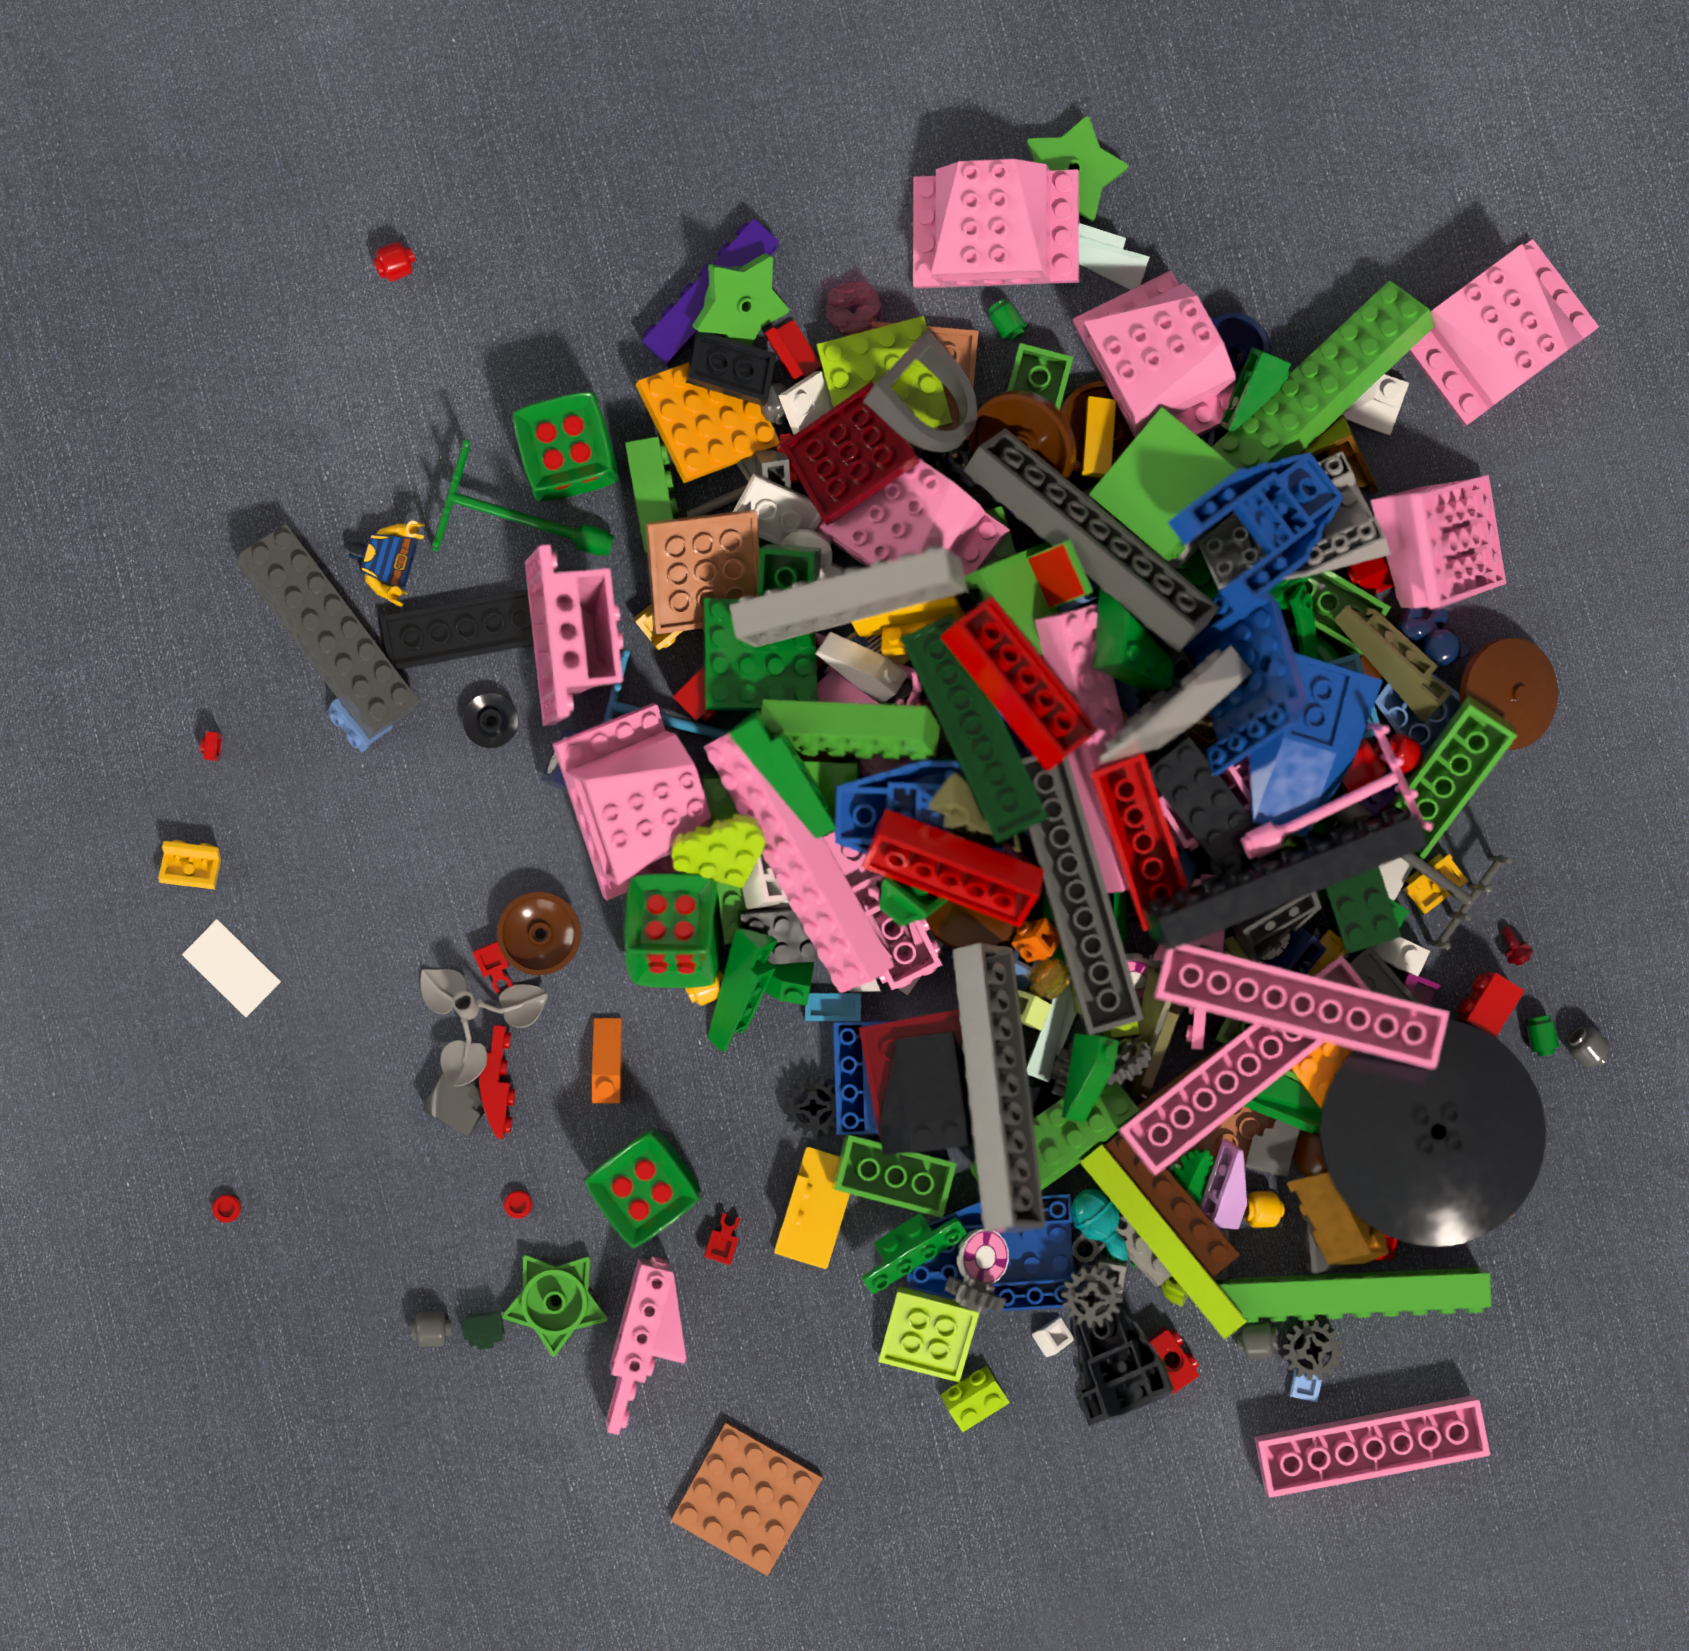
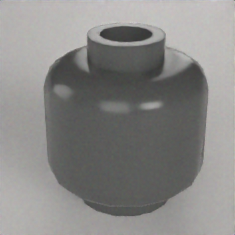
(773, 410)
(1588, 1047)
(430, 1329)
(1259, 1341)

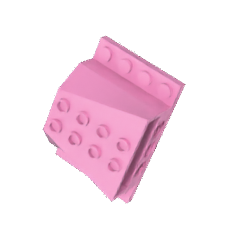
(995, 225)
(1500, 332)
(1158, 353)
(915, 514)
(1441, 542)
(571, 632)
(631, 795)

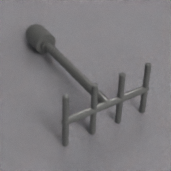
(1348, 814)

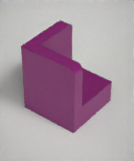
(1420, 988)

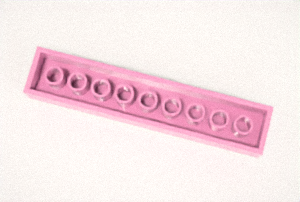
(1069, 652)
(805, 873)
(1302, 1005)
(1222, 1085)

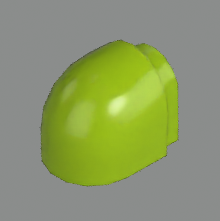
(1173, 1291)

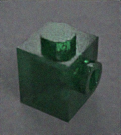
(484, 1329)

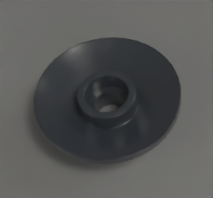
(480, 710)

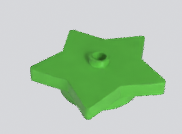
(1080, 149)
(740, 300)
(551, 1321)

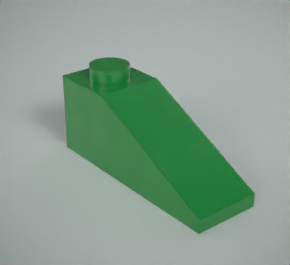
(1257, 383)
(791, 982)
(1089, 1071)

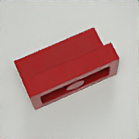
(793, 351)

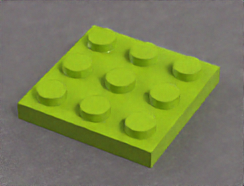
(928, 1334)

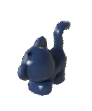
(1437, 643)

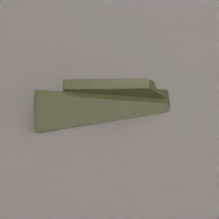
(1395, 659)
(965, 815)
(1156, 1030)

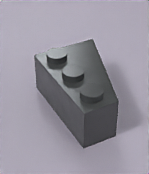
(1266, 930)

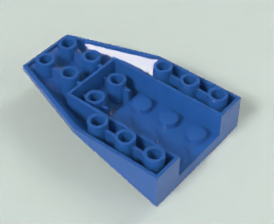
(1312, 756)
(1036, 1265)

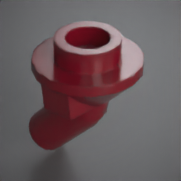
(1518, 952)

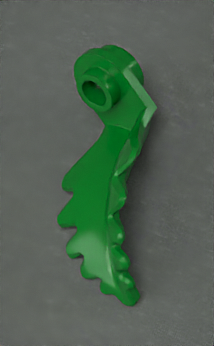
(1194, 1172)

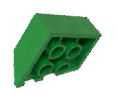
(1128, 650)

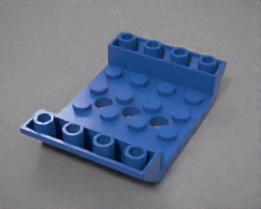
(1273, 696)

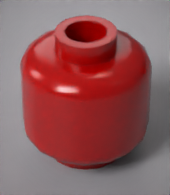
(394, 261)
(1406, 749)

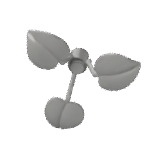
(448, 990)

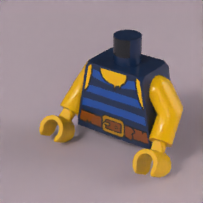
(388, 559)

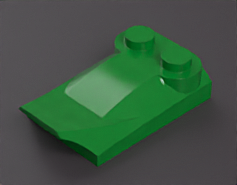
(907, 903)

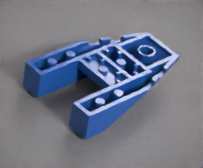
(1281, 507)
(900, 790)

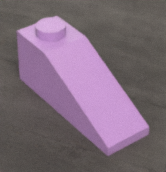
(1226, 1189)

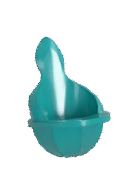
(1098, 1220)

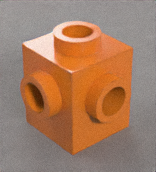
(1036, 940)

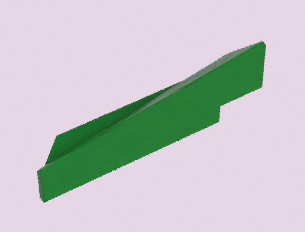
(784, 771)
(742, 986)
(1288, 1103)

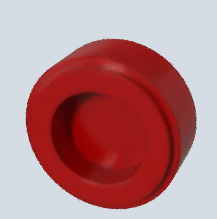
(518, 1204)
(227, 1208)

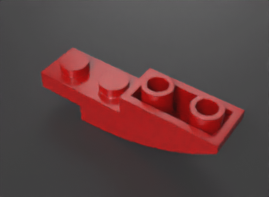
(497, 1094)

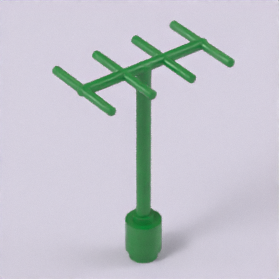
(588, 538)

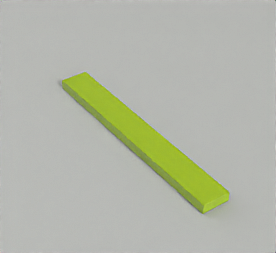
(1163, 1241)

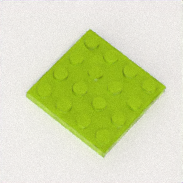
(869, 355)

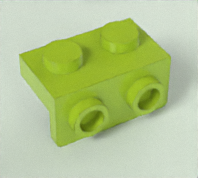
(974, 1398)

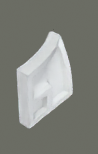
(806, 401)
(1378, 405)

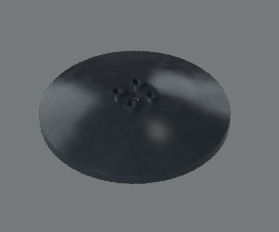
(1425, 1188)

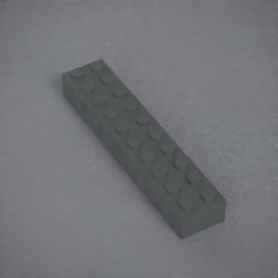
(1103, 546)
(1080, 902)
(998, 1088)

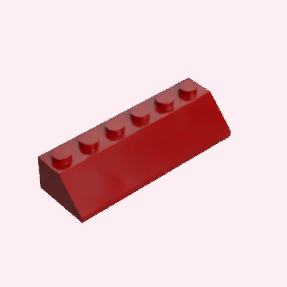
(1019, 683)
(1138, 830)
(953, 868)

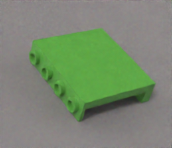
(1158, 479)
(1016, 592)

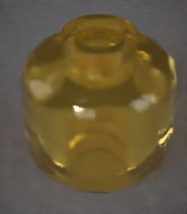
(1049, 979)

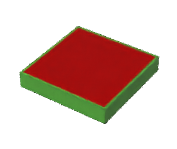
(1059, 574)

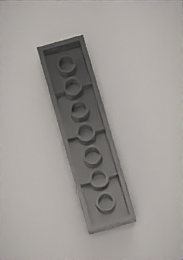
(327, 631)

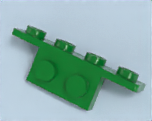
(909, 1248)

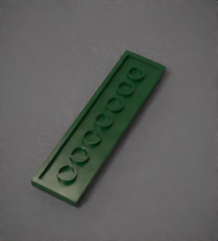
(975, 734)

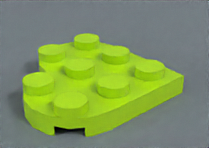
(720, 852)

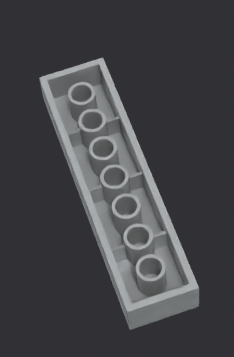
(848, 596)

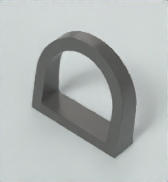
(900, 417)

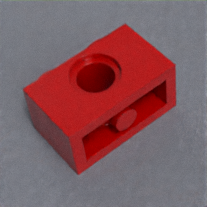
(1185, 1368)

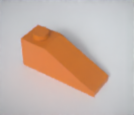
(607, 1060)

